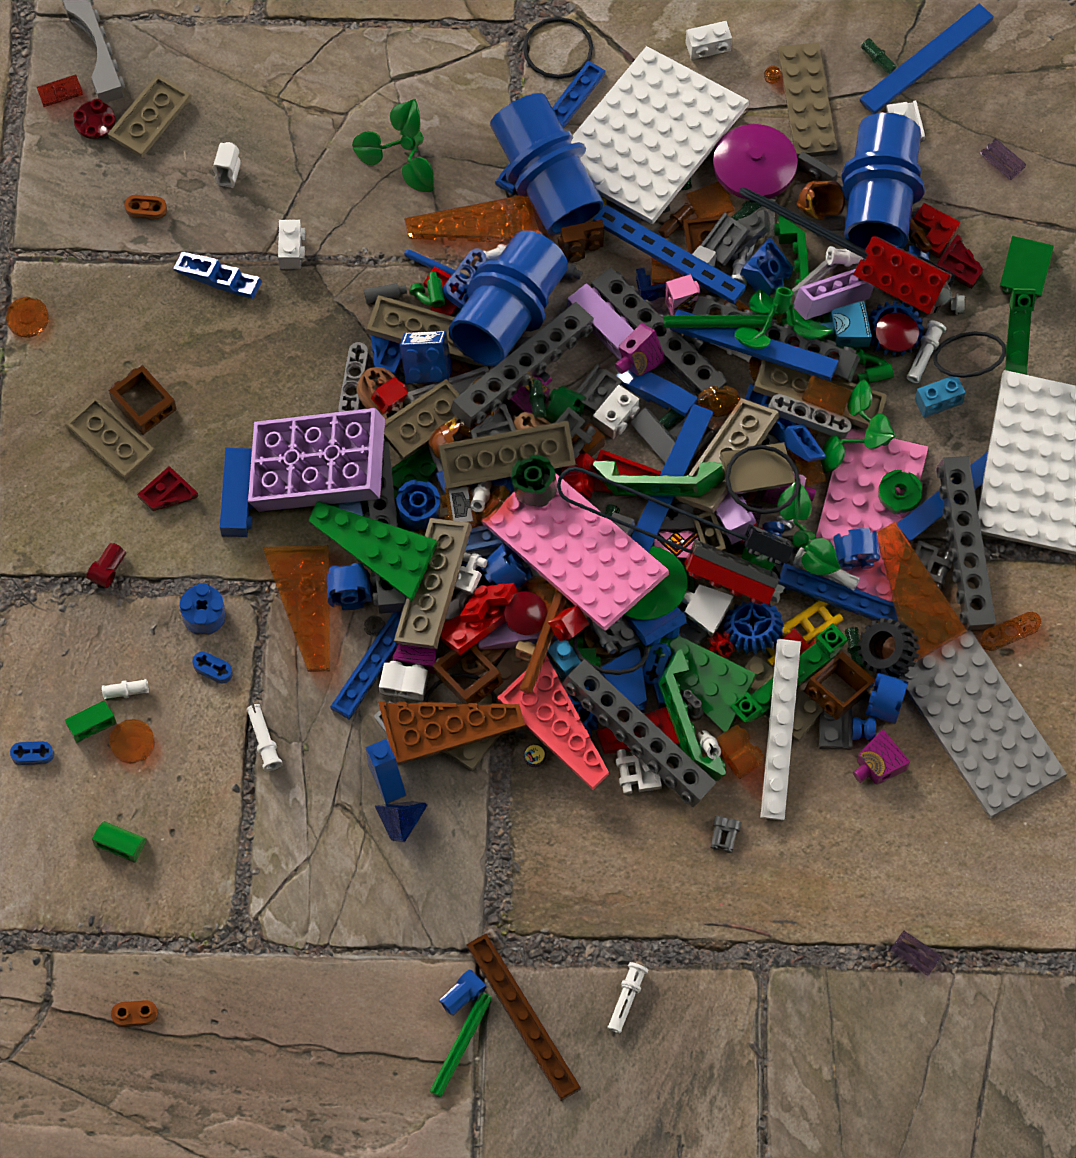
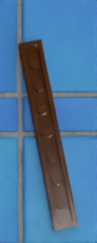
(523, 1017)

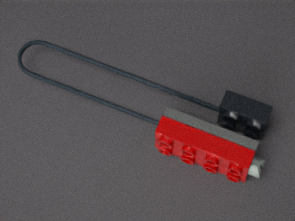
(884, 264)
(712, 563)

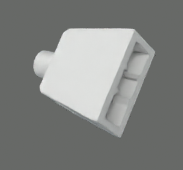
(707, 607)

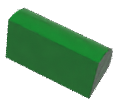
(118, 841)

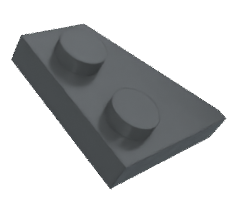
(758, 225)

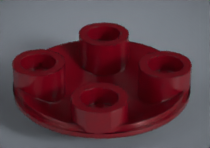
(94, 119)
(897, 332)
(525, 613)

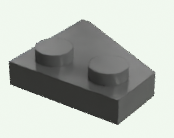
(495, 424)

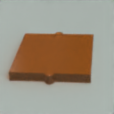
(710, 201)

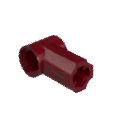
(104, 570)

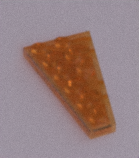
(478, 222)
(302, 586)
(916, 594)

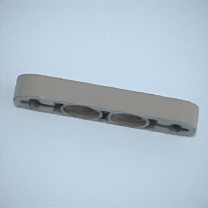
(351, 381)
(810, 414)

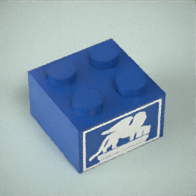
(426, 357)

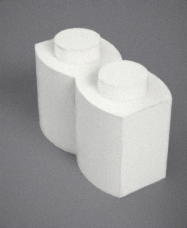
(226, 164)
(403, 680)

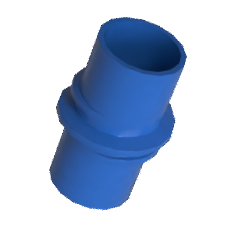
(546, 163)
(883, 180)
(508, 298)

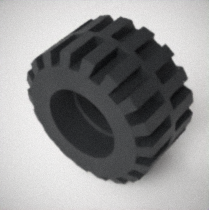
(873, 642)

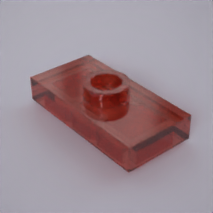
(59, 90)

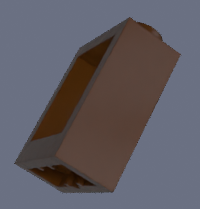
(153, 415)
(844, 668)
(477, 690)

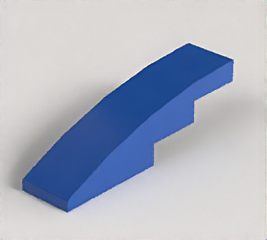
(217, 275)
(659, 390)
(797, 439)

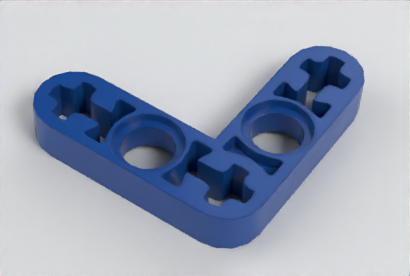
(460, 283)

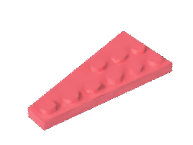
(557, 724)

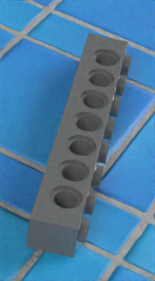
(848, 359)
(675, 360)
(472, 413)
(960, 469)
(390, 600)
(637, 722)

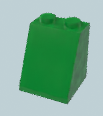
(1026, 265)

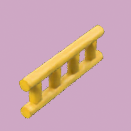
(802, 618)

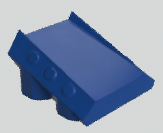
(767, 268)
(652, 630)

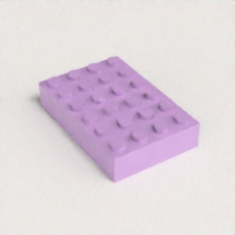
(316, 459)

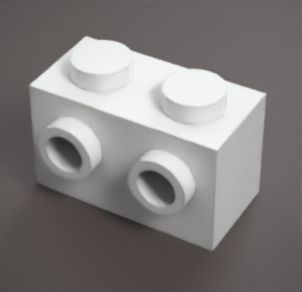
(708, 40)
(290, 244)
(616, 412)

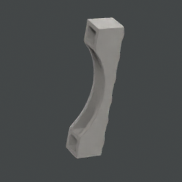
(104, 78)

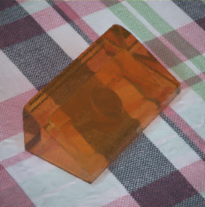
(826, 395)

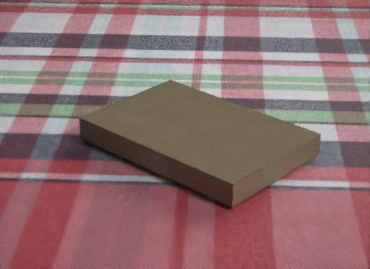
(758, 470)

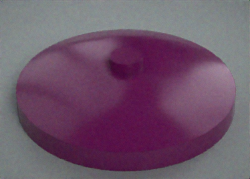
(755, 159)

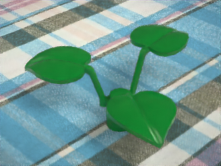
(406, 119)
(763, 305)
(877, 433)
(820, 553)

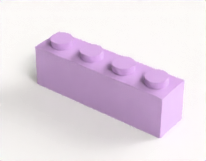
(831, 294)
(607, 324)
(734, 517)

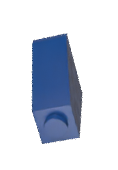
(629, 684)
(385, 771)

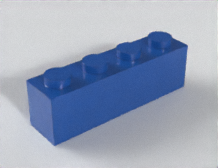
(235, 491)

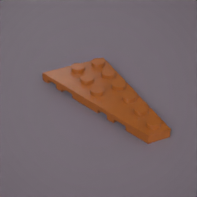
(433, 727)

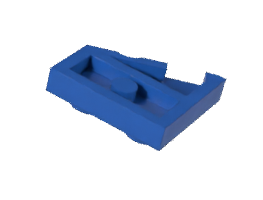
(386, 354)

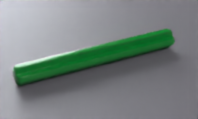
(715, 321)
(460, 1044)

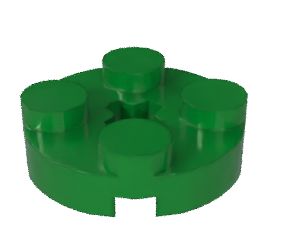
(902, 480)

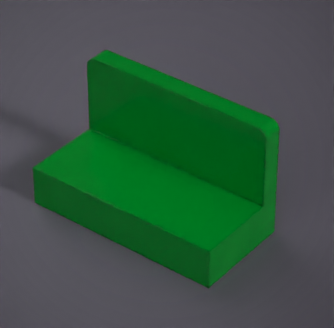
(90, 721)

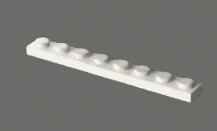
(780, 729)

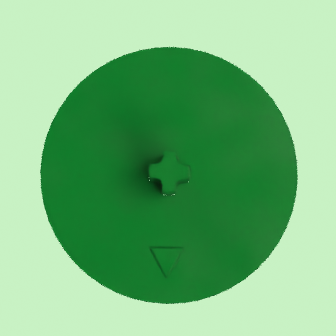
(667, 593)

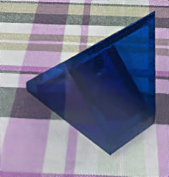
(400, 818)

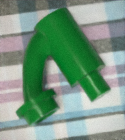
(435, 291)
(881, 372)

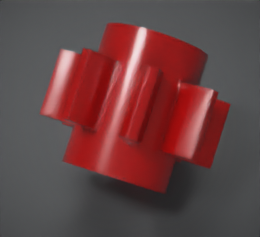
(721, 644)

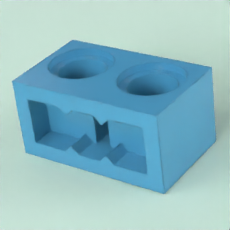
(939, 396)

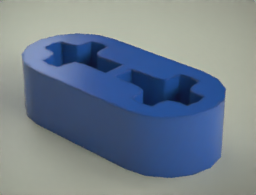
(652, 661)
(210, 672)
(33, 750)

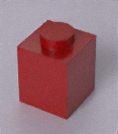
(389, 395)
(568, 623)

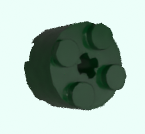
(561, 400)
(534, 481)

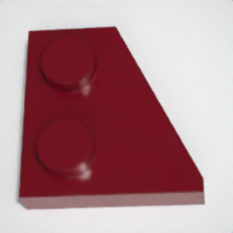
(961, 262)
(166, 491)

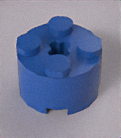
(427, 500)
(857, 549)
(506, 568)
(348, 586)
(192, 606)
(886, 698)

